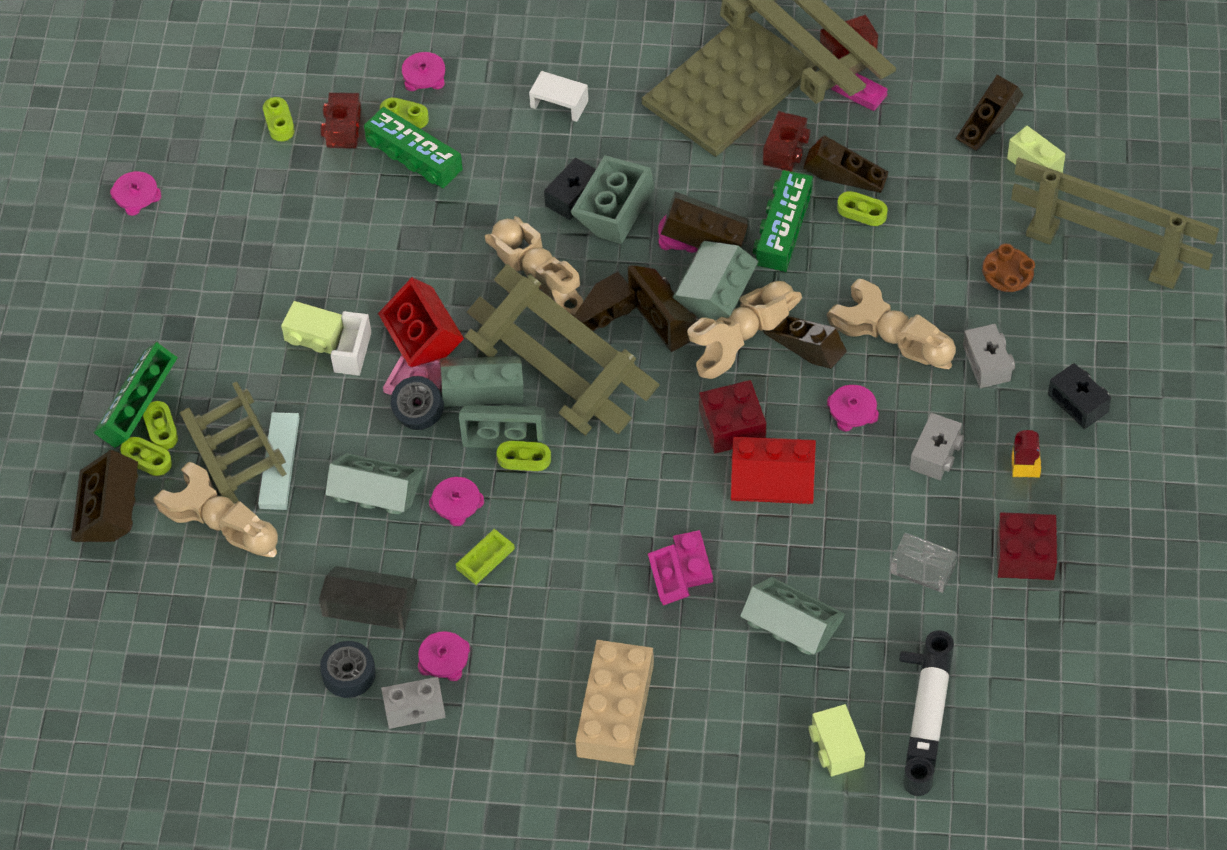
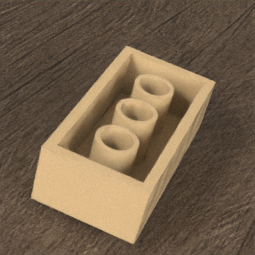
(615, 702)

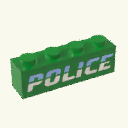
(413, 147)
(783, 220)
(135, 395)

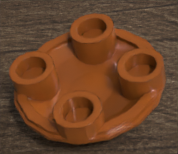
(1008, 269)

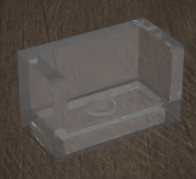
(923, 562)

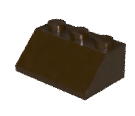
(697, 221)
(657, 306)
(105, 499)

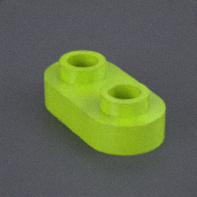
(406, 109)
(278, 119)
(863, 208)
(161, 427)
(148, 455)
(524, 455)

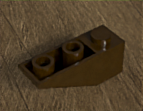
(990, 113)
(842, 166)
(606, 302)
(809, 340)

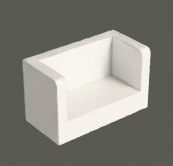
(561, 92)
(353, 344)

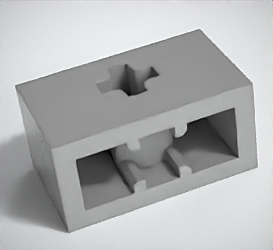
(988, 355)
(936, 446)
(413, 702)

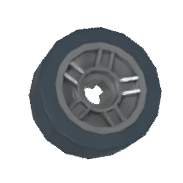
(404, 402)
(344, 657)

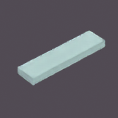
(282, 435)

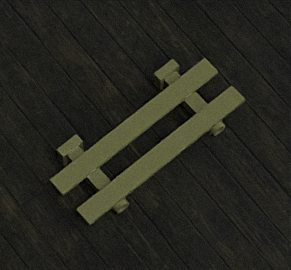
(832, 71)
(1170, 246)
(590, 398)

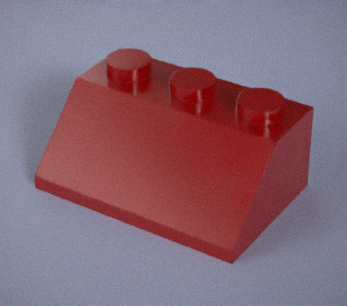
(420, 324)
(773, 470)

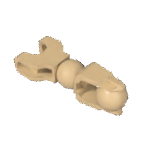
(556, 277)
(872, 316)
(725, 336)
(203, 504)

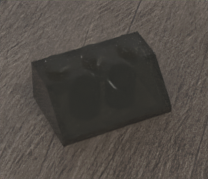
(367, 597)

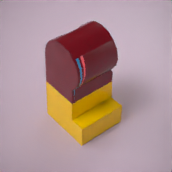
(1026, 454)

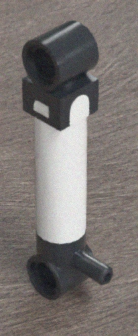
(928, 710)

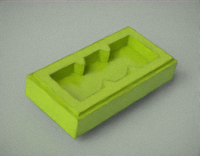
(485, 556)

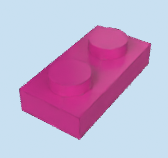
(868, 97)
(693, 558)
(668, 574)

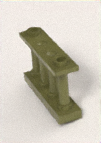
(217, 464)

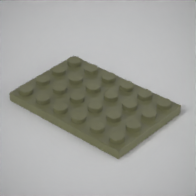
(728, 85)

